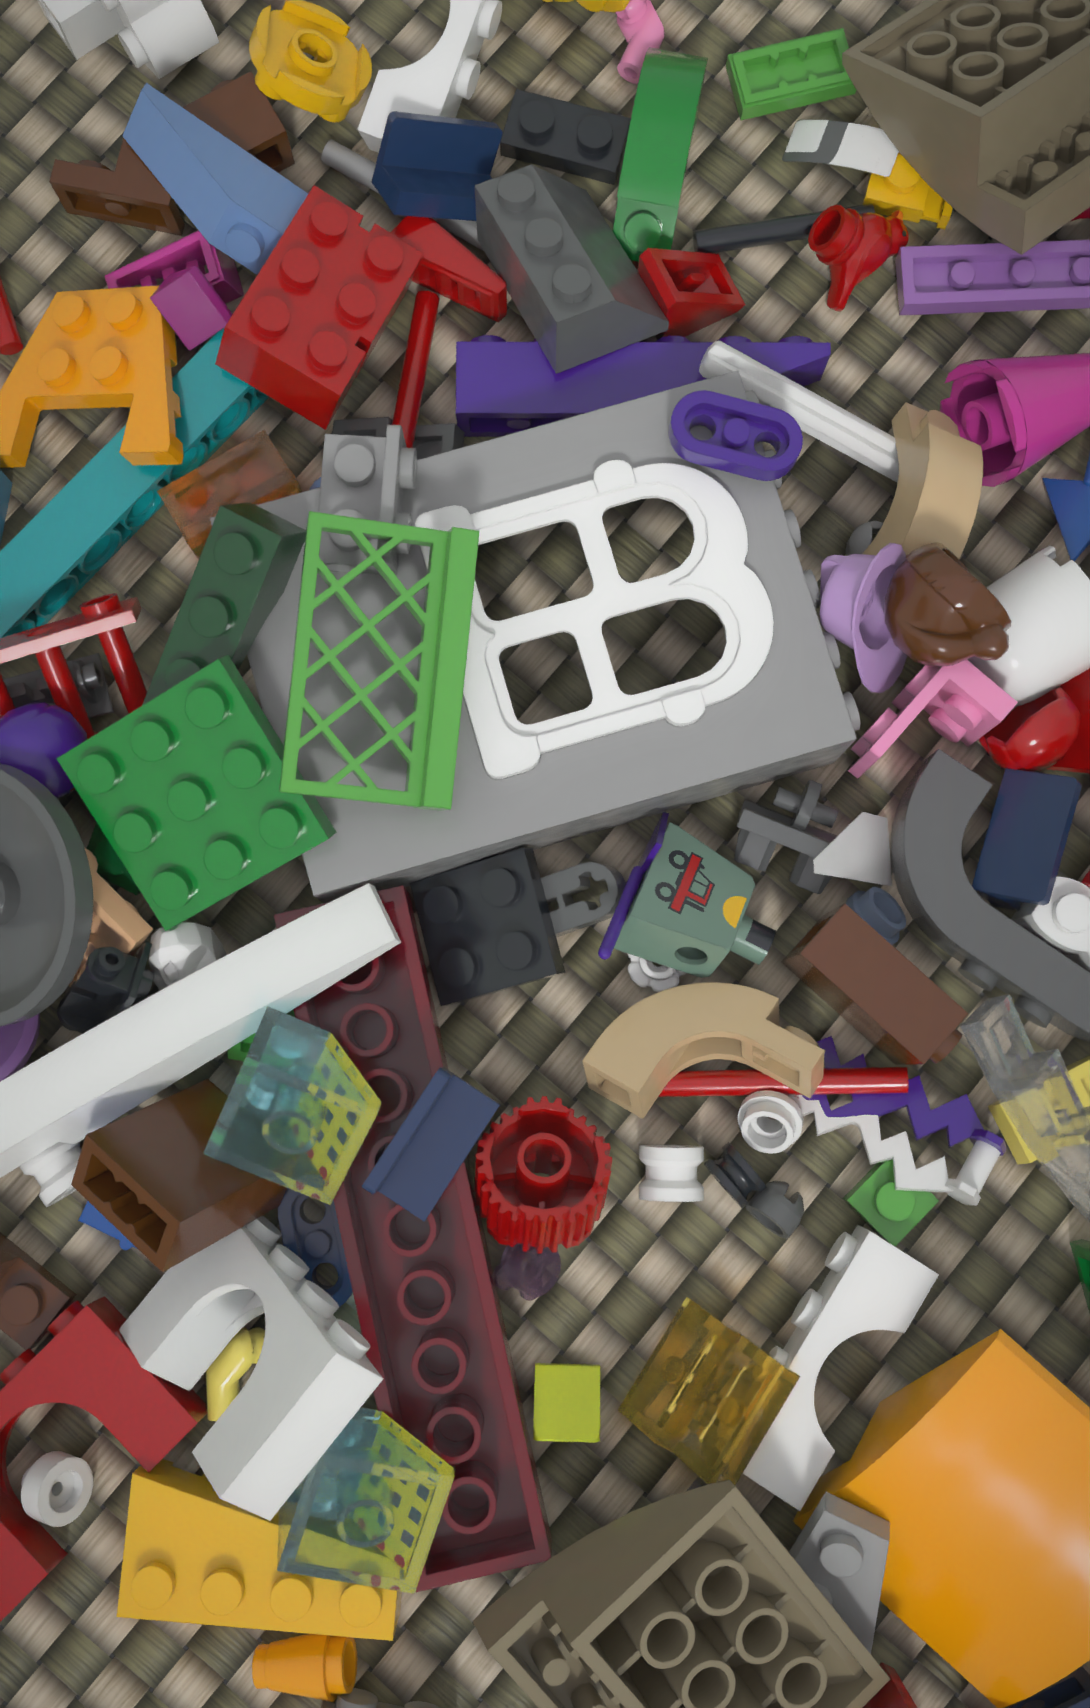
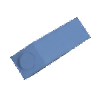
(216, 183)

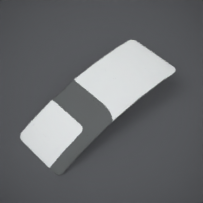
(841, 145)

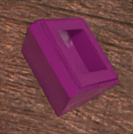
(191, 306)

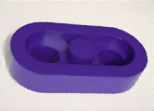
(735, 430)

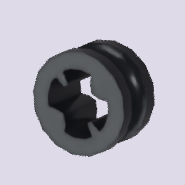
(735, 1175)

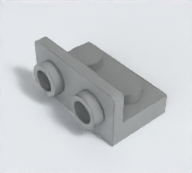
(365, 481)

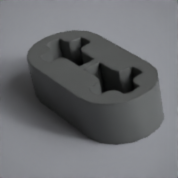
(573, 880)

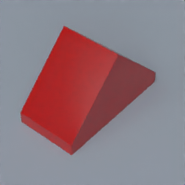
(689, 288)

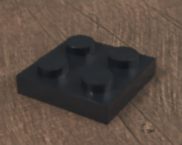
(487, 927)

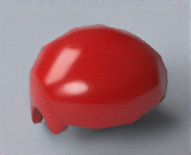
(1034, 733)

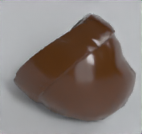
(943, 611)

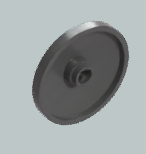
(42, 897)

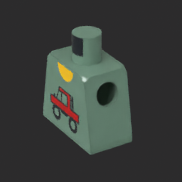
(693, 910)

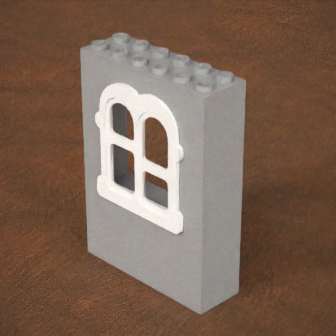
(748, 721)

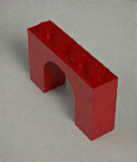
(95, 1371)

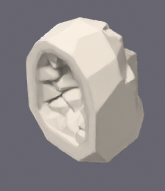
(182, 952)

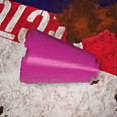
(1019, 408)

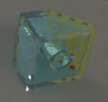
(295, 1109)
(366, 1508)

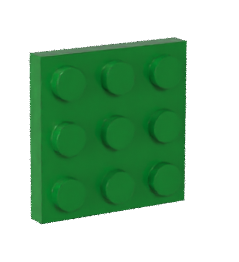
(195, 794)

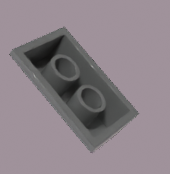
(563, 267)

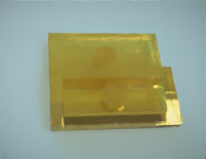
(708, 1394)

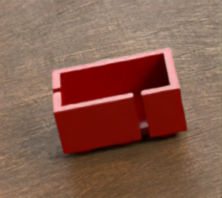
(312, 305)

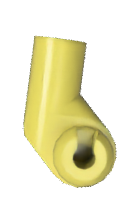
(229, 1367)

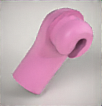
(641, 30)

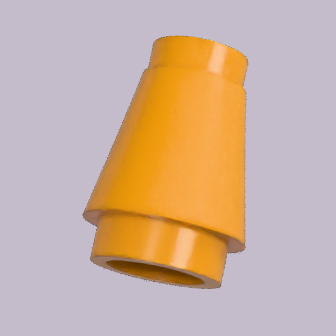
(307, 1666)

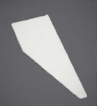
(859, 852)

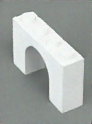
(305, 1379)

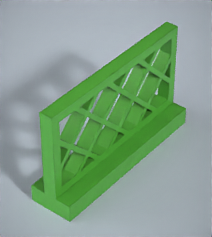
(439, 670)

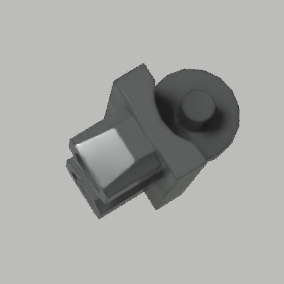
(764, 828)

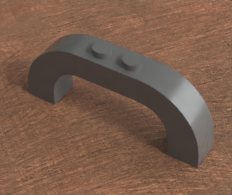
(956, 919)

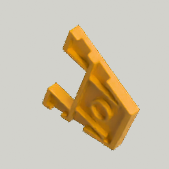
(97, 354)

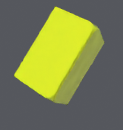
(566, 1403)

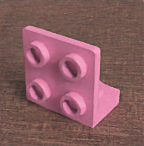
(958, 698)

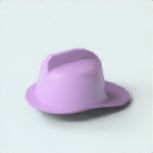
(854, 611)

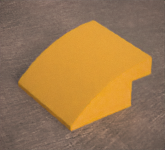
(985, 1516)

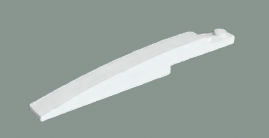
(185, 1026)

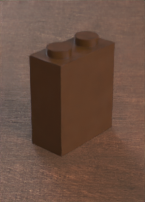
(876, 989)
(160, 1186)

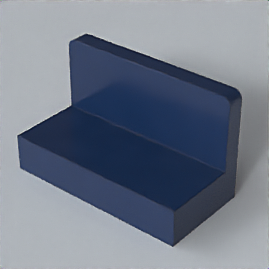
(433, 164)
(1026, 838)
(432, 1143)

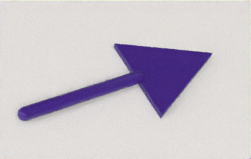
(631, 888)

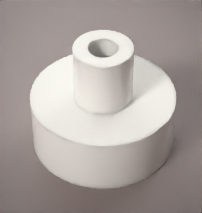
(56, 1488)

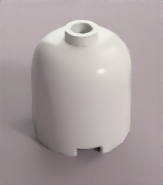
(1047, 627)

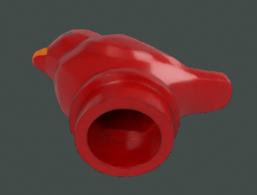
(854, 246)

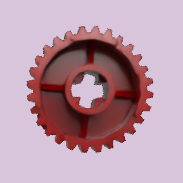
(533, 1207)

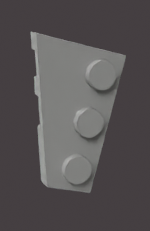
(846, 1560)

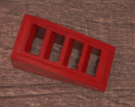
(453, 269)

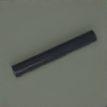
(760, 232)

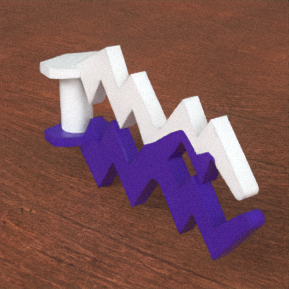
(956, 1116)

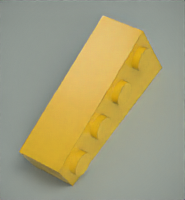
(217, 1566)

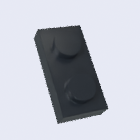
(565, 136)

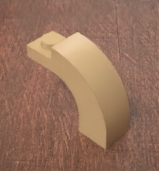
(935, 484)
(692, 1026)

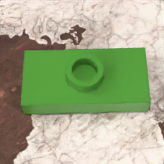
(789, 74)

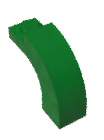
(658, 150)

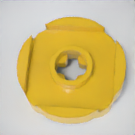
(321, 86)

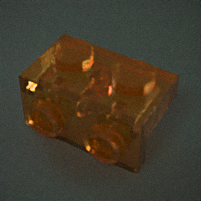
(240, 475)

